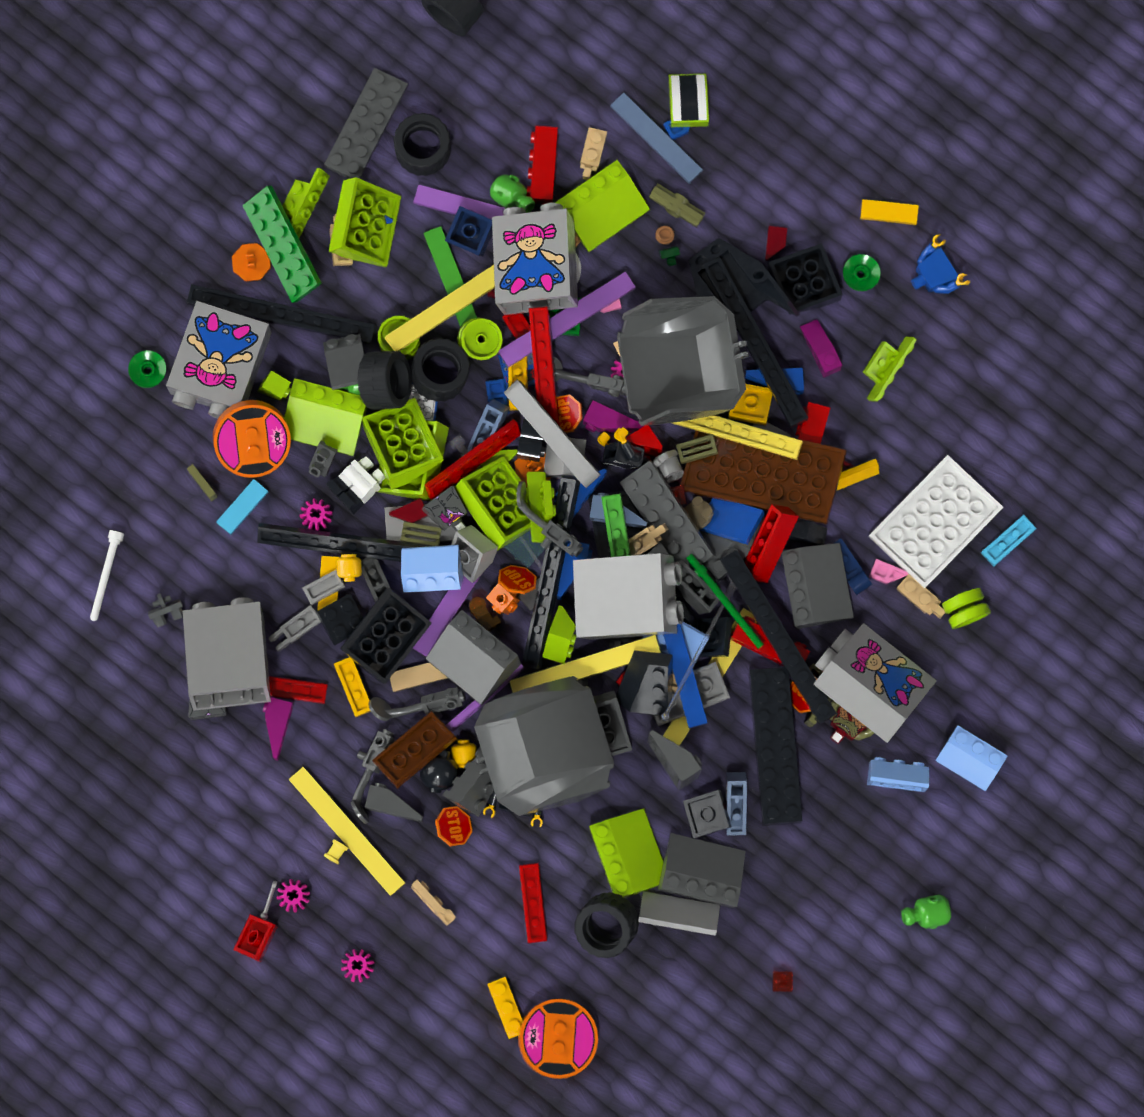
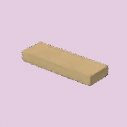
(415, 677)

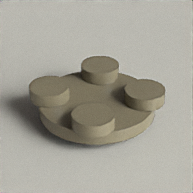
(699, 512)

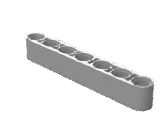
(552, 433)

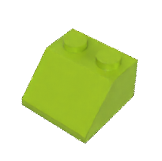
(560, 637)

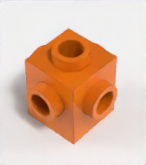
(502, 600)

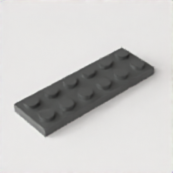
(366, 124)
(660, 506)

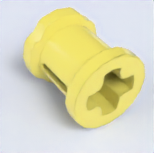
(335, 851)

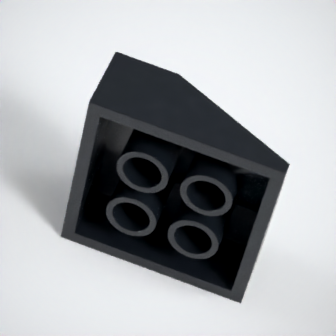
(806, 278)

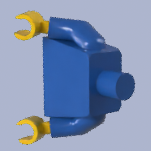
(936, 270)

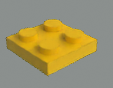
(753, 405)

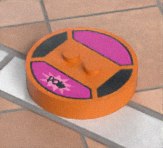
(251, 438)
(558, 1038)

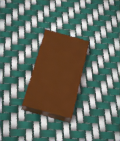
(414, 749)

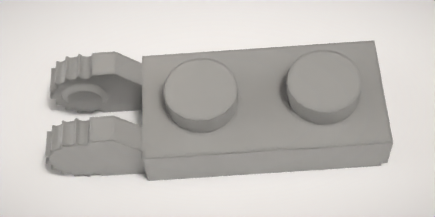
(296, 627)

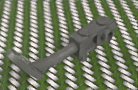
(613, 386)
(551, 530)
(433, 702)
(380, 743)

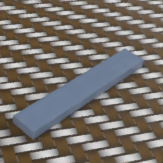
(656, 138)

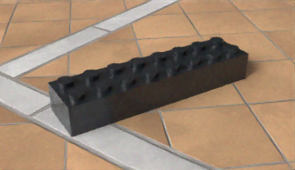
(775, 746)

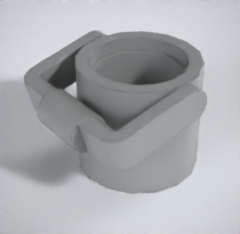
(669, 466)

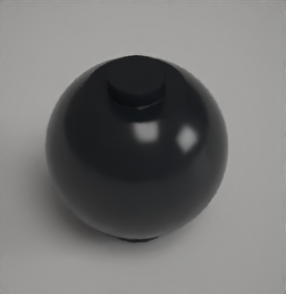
(439, 772)

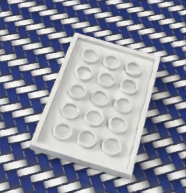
(935, 521)

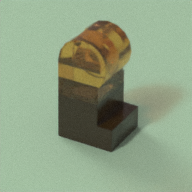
(481, 614)

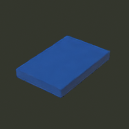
(733, 520)

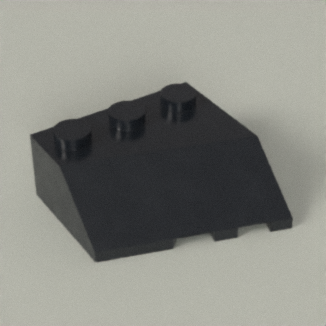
(647, 683)

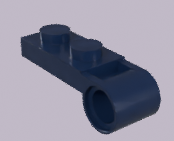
(855, 575)

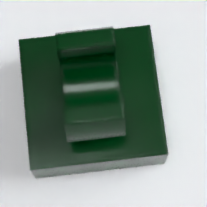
(669, 254)

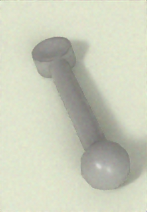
(264, 916)

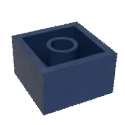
(470, 231)

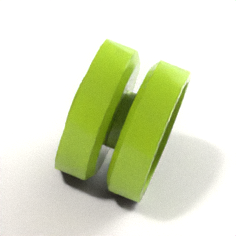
(390, 325)
(469, 334)
(965, 606)

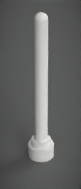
(114, 539)

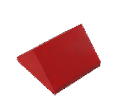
(647, 440)
(255, 938)

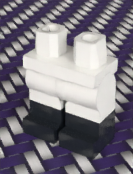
(356, 485)

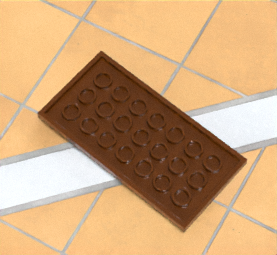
(765, 478)

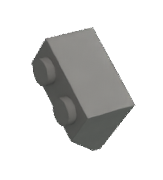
(555, 467)
(475, 552)

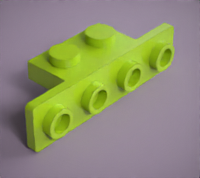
(303, 199)
(885, 365)
(540, 502)

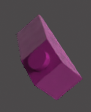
(821, 348)
(604, 419)
(277, 720)

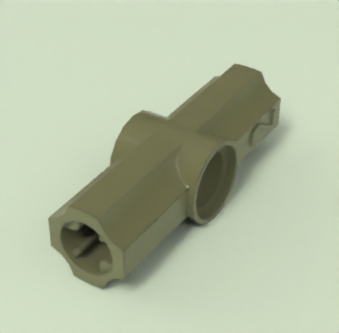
(677, 205)

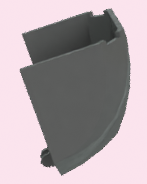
(681, 359)
(544, 746)

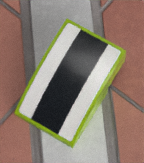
(688, 100)

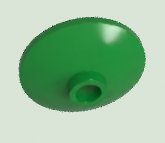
(863, 264)
(145, 360)

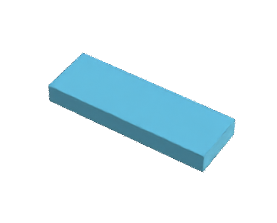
(242, 507)
(1008, 540)

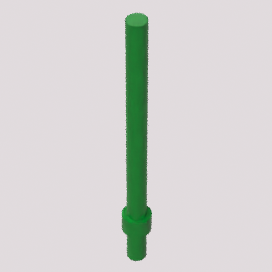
(701, 571)

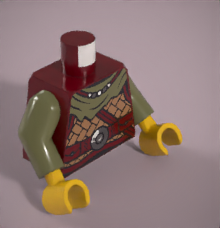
(847, 726)

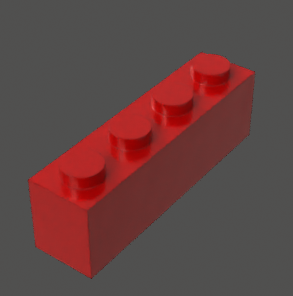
(543, 166)
(814, 427)
(770, 542)
(767, 651)

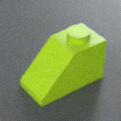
(275, 386)

